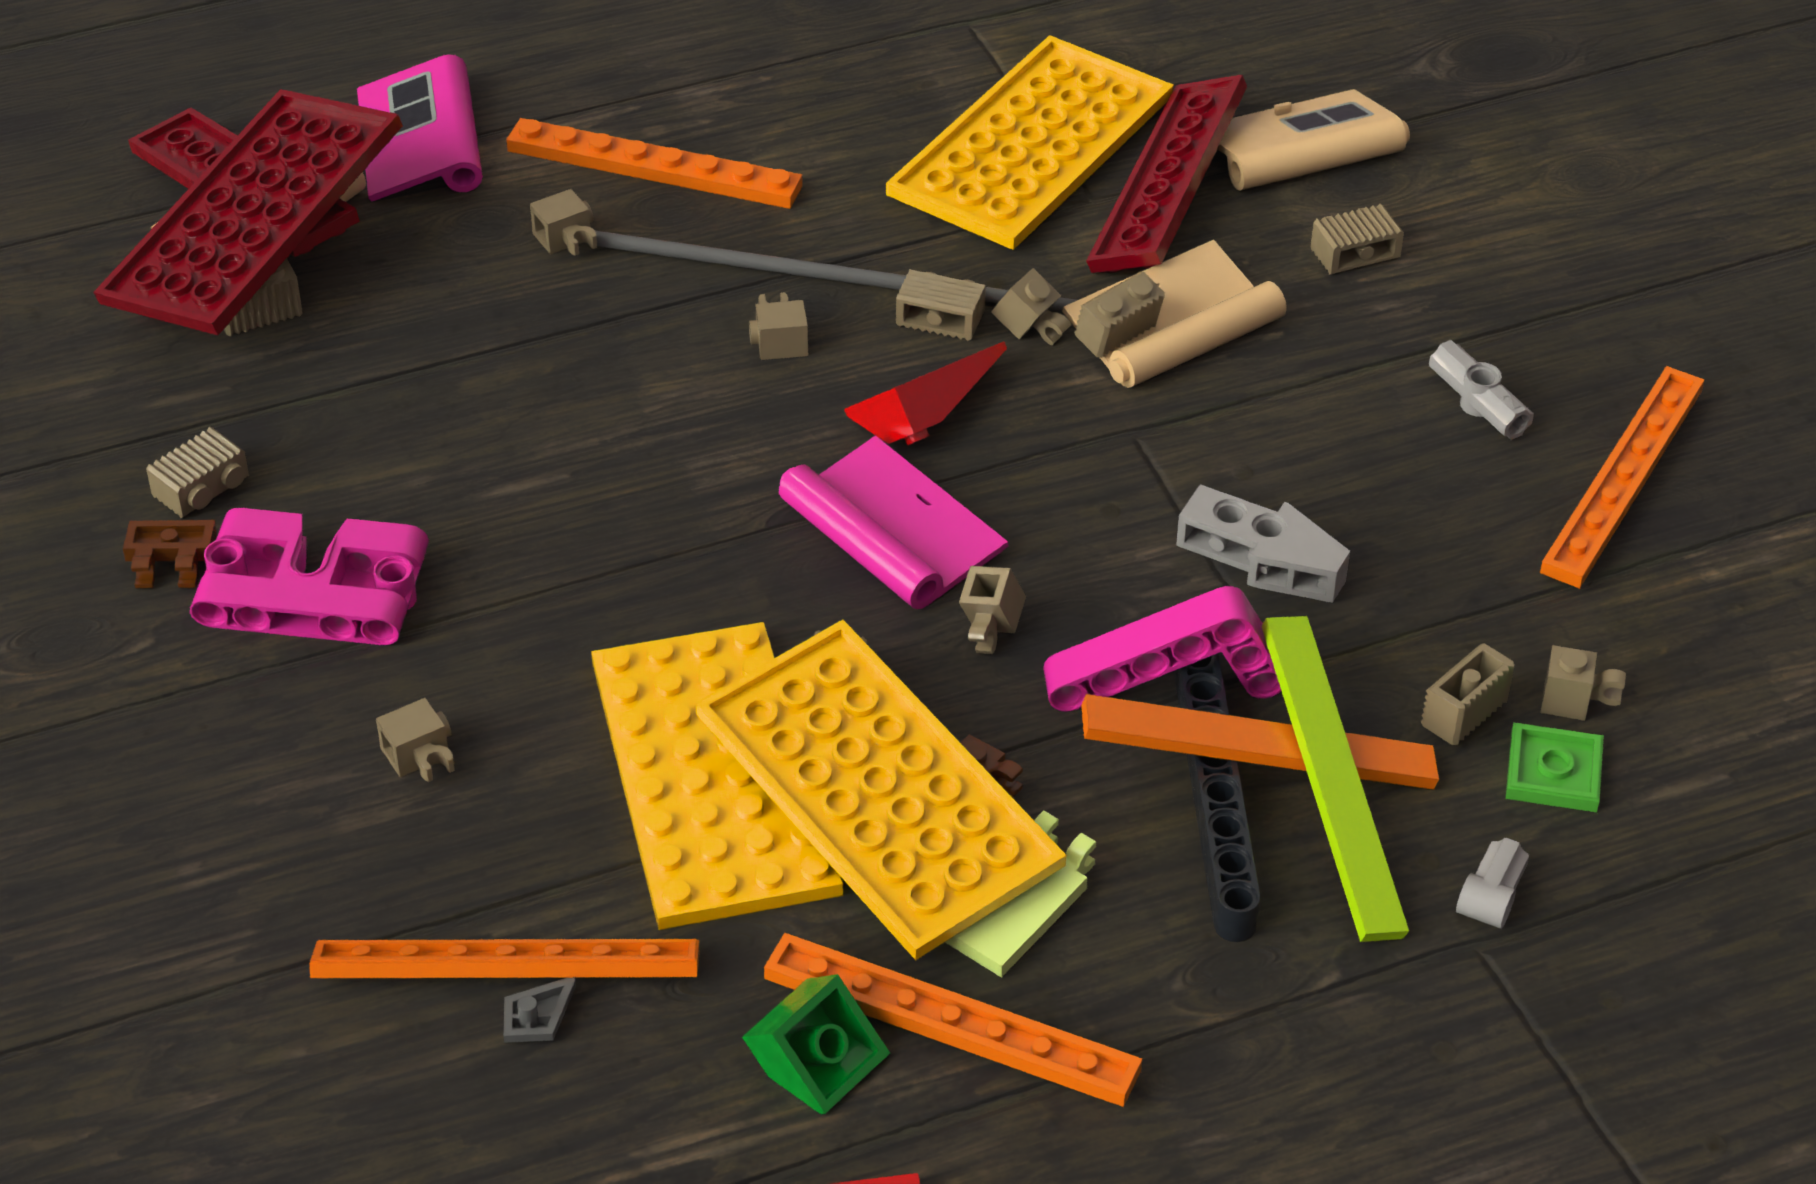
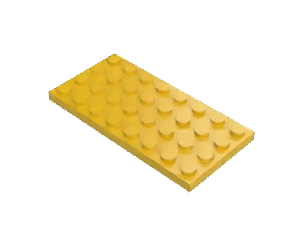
(1029, 141)
(881, 788)
(699, 818)

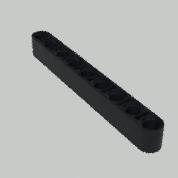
(1220, 812)

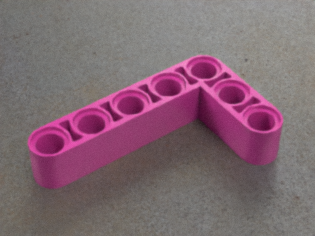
(1163, 643)

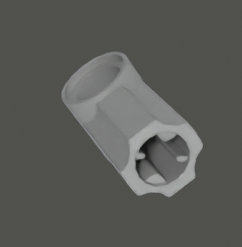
(1492, 889)

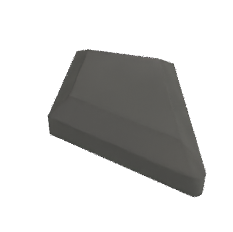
(537, 1011)

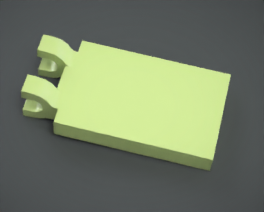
(1013, 928)

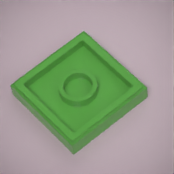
(1554, 767)

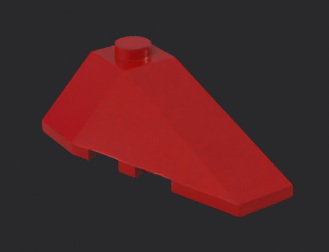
(924, 400)

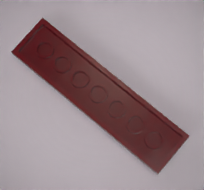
(192, 142)
(1167, 175)

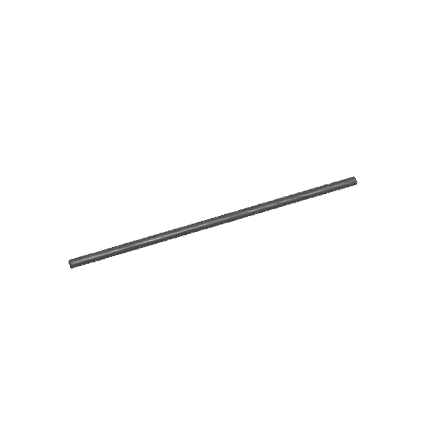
(775, 264)

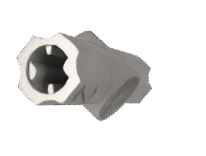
(1481, 389)

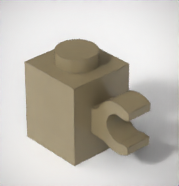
(563, 222)
(1029, 305)
(780, 328)
(992, 604)
(1573, 682)
(415, 739)

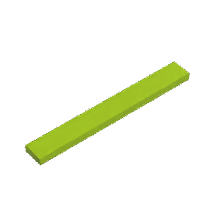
(1334, 780)

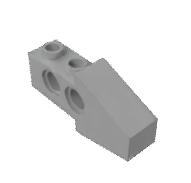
(1277, 549)

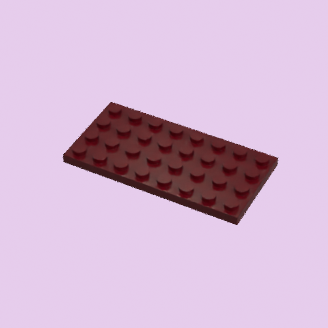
(248, 211)

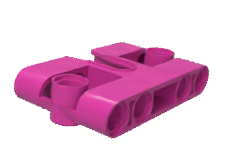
(261, 585)

